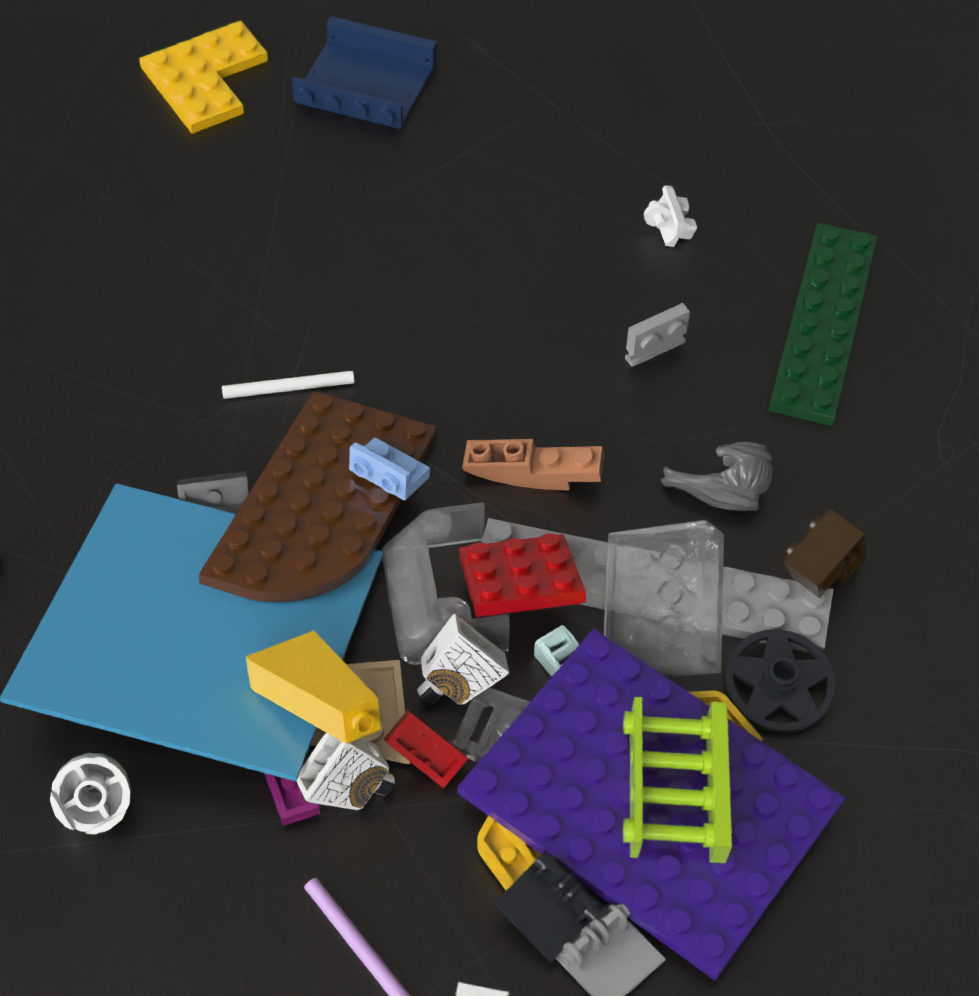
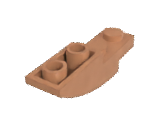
(524, 465)

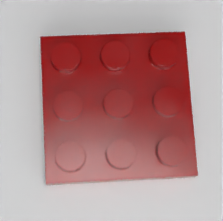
(521, 575)

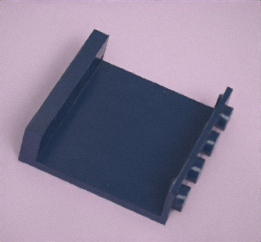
(368, 73)

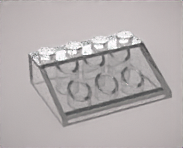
(667, 596)

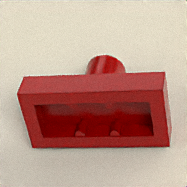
(425, 748)

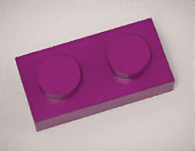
(290, 800)

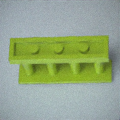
(713, 763)

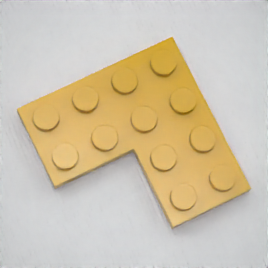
(193, 71)

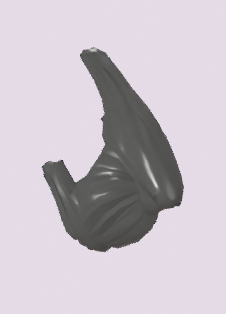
(735, 487)

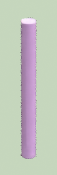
(355, 939)

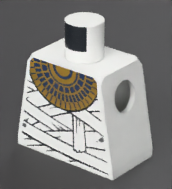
(460, 664)
(344, 773)

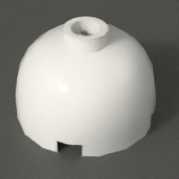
(88, 808)

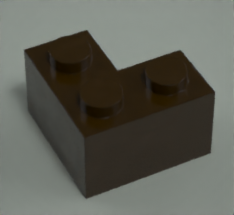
(827, 553)

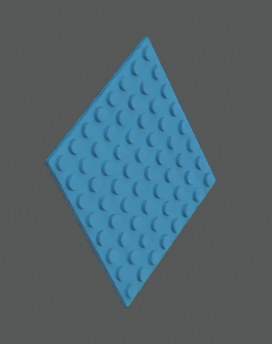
(163, 657)

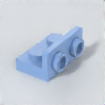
(388, 468)

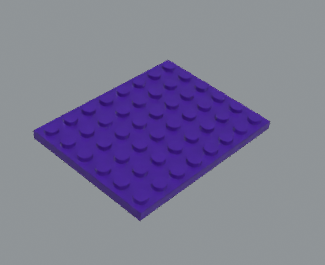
(566, 789)

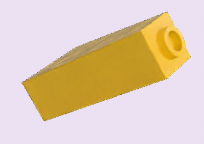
(315, 686)

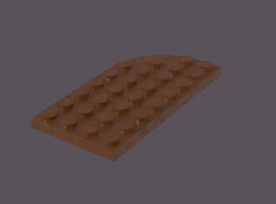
(308, 514)

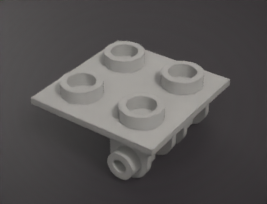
(610, 954)

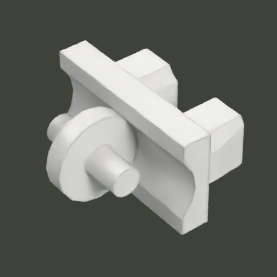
(669, 216)

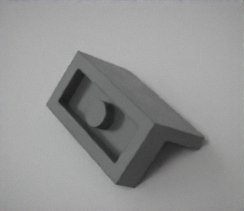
(219, 492)

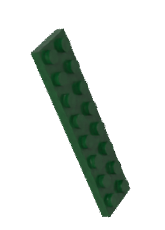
(823, 325)

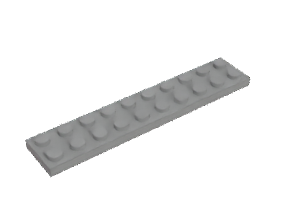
(749, 600)

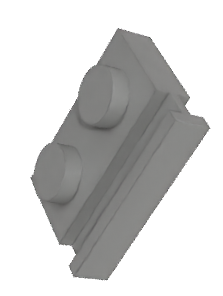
(657, 334)

